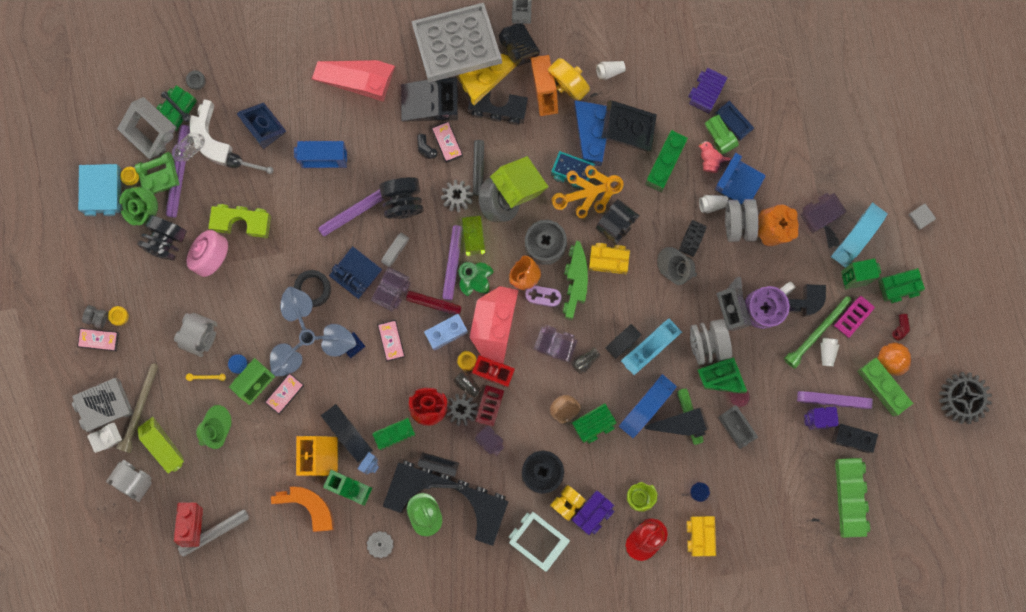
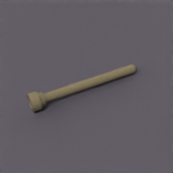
(126, 443)

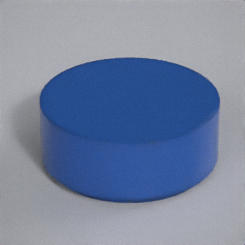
(237, 363)

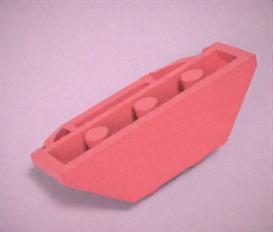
(493, 323)

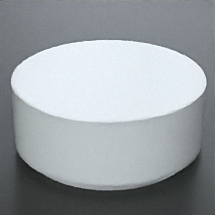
(788, 288)

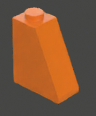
(544, 85)

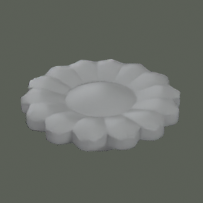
(380, 544)

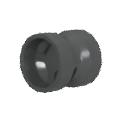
(94, 316)

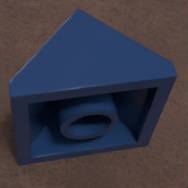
(262, 124)

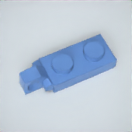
(369, 464)

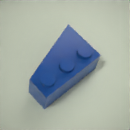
(590, 126)

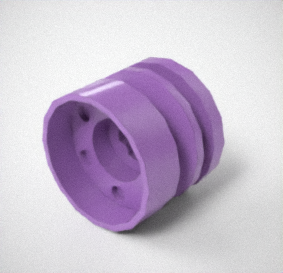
(776, 304)

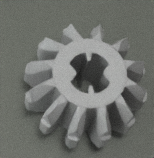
(449, 195)

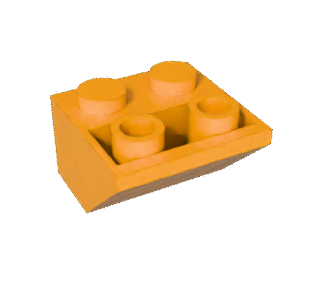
(316, 455)

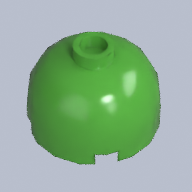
(138, 205)

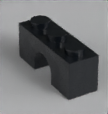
(513, 111)

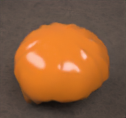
(525, 273)
(895, 358)

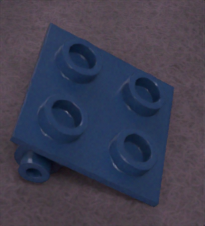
(355, 272)

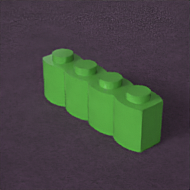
(851, 498)

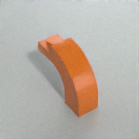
(320, 511)

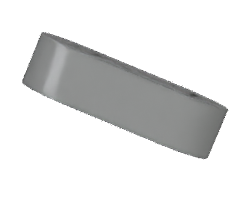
(395, 249)

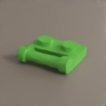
(160, 180)

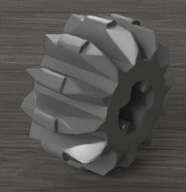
(464, 403)

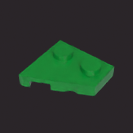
(722, 377)

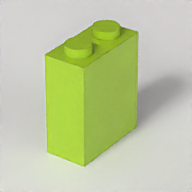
(519, 181)

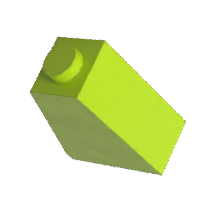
(160, 445)

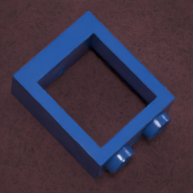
(321, 154)

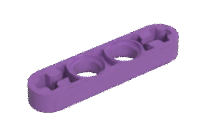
(834, 400)

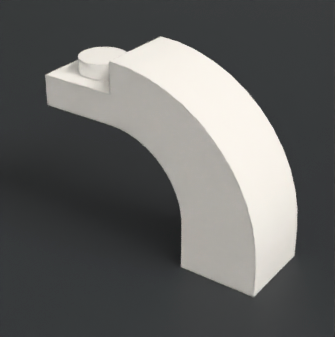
(212, 150)

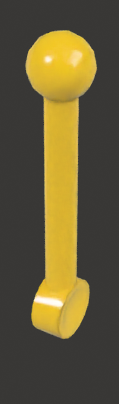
(190, 377)

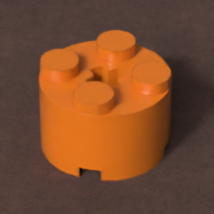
(777, 225)

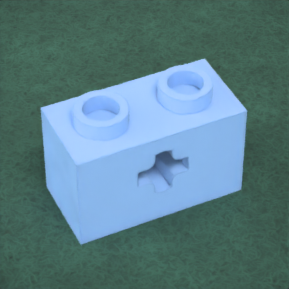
(446, 332)

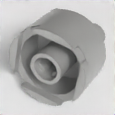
(196, 334)
(129, 481)

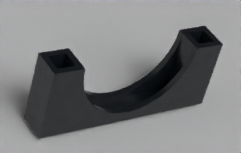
(409, 481)

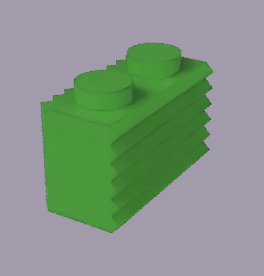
(252, 381)

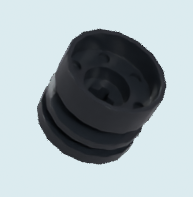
(401, 198)
(161, 238)

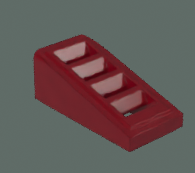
(488, 422)

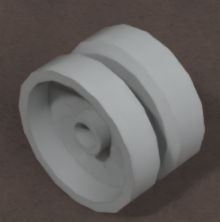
(741, 220)

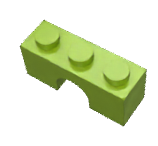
(224, 217)

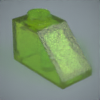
(473, 235)

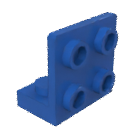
(739, 180)

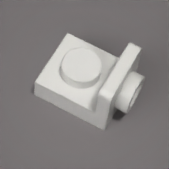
(104, 438)

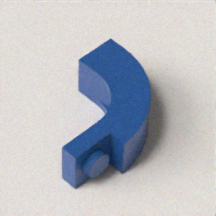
(647, 406)

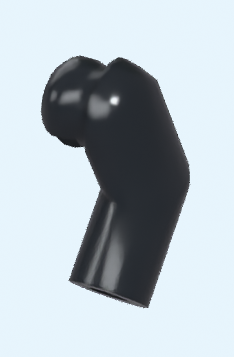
(424, 149)

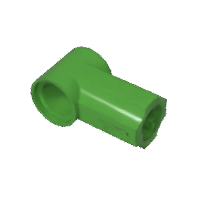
(723, 139)

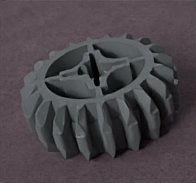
(964, 390)

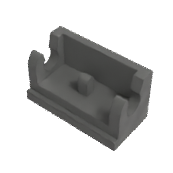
(737, 427)

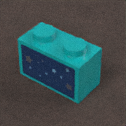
(566, 163)

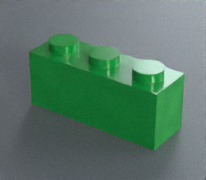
(666, 161)
(860, 273)

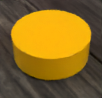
(118, 316)
(466, 360)

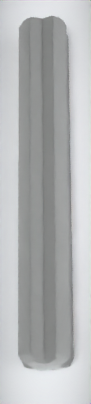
(216, 531)

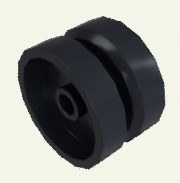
(553, 467)

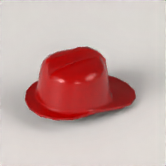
(646, 539)

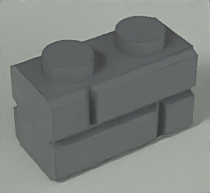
(734, 309)

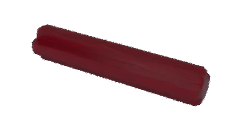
(434, 303)

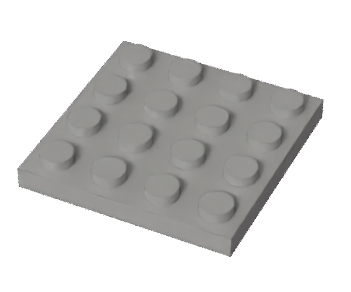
(456, 42)

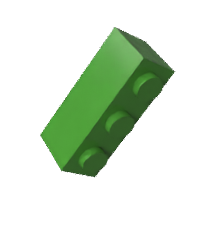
(885, 387)

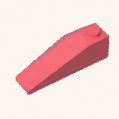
(361, 77)

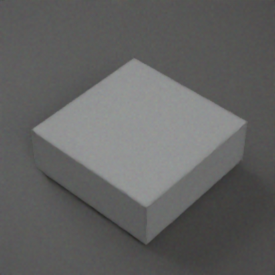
(922, 216)

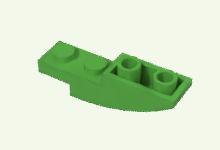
(577, 273)

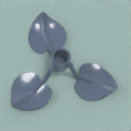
(335, 341)

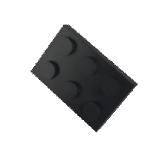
(629, 126)

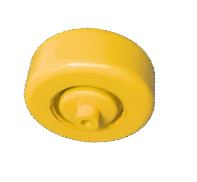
(569, 79)

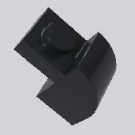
(813, 300)

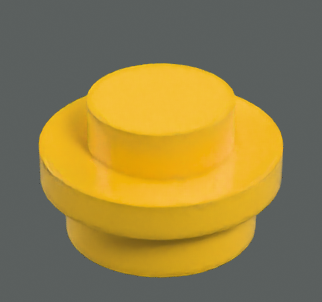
(129, 176)

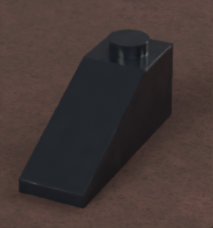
(686, 424)

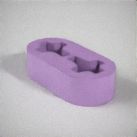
(545, 292)

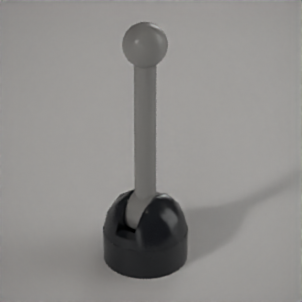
(235, 161)

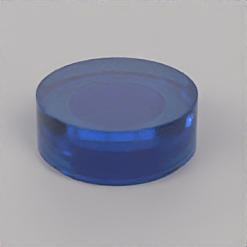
(699, 492)

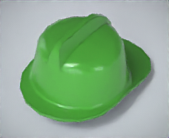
(214, 427)
(424, 514)

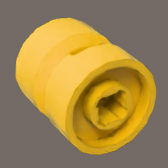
(570, 495)

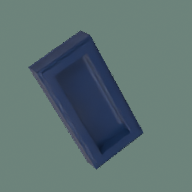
(734, 120)

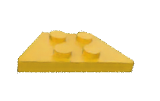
(481, 81)

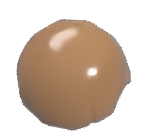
(564, 408)

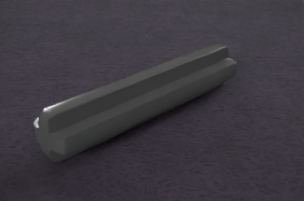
(478, 166)

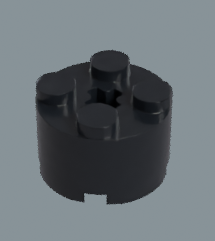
(617, 221)

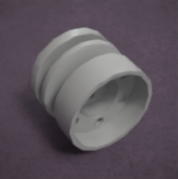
(711, 341)

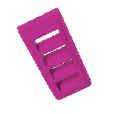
(863, 302)

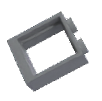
(156, 119)

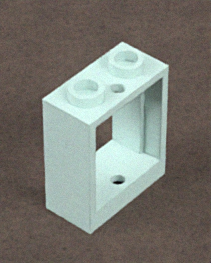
(527, 519)

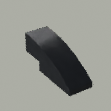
(346, 432)

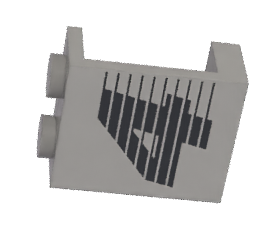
(101, 404)

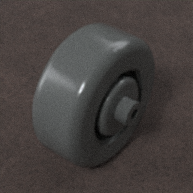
(494, 204)

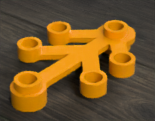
(590, 191)

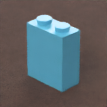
(99, 189)

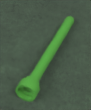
(793, 359)

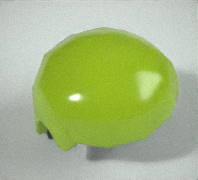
(642, 497)

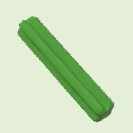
(686, 405)

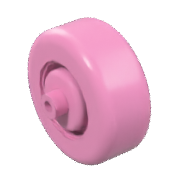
(207, 253)

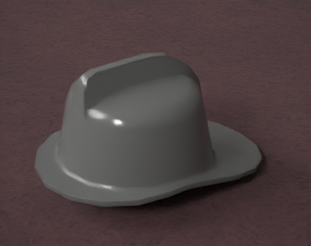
(676, 266)

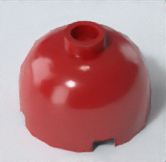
(427, 406)

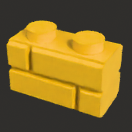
(609, 259)
(702, 536)

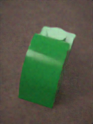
(347, 487)

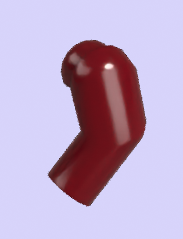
(903, 329)

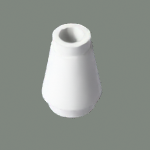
(609, 69)
(712, 203)
(829, 350)

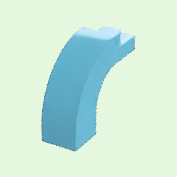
(860, 235)
(651, 346)

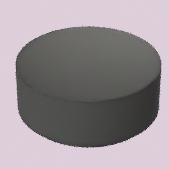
(195, 80)

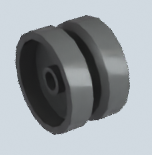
(548, 231)

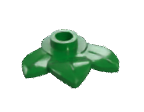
(476, 280)

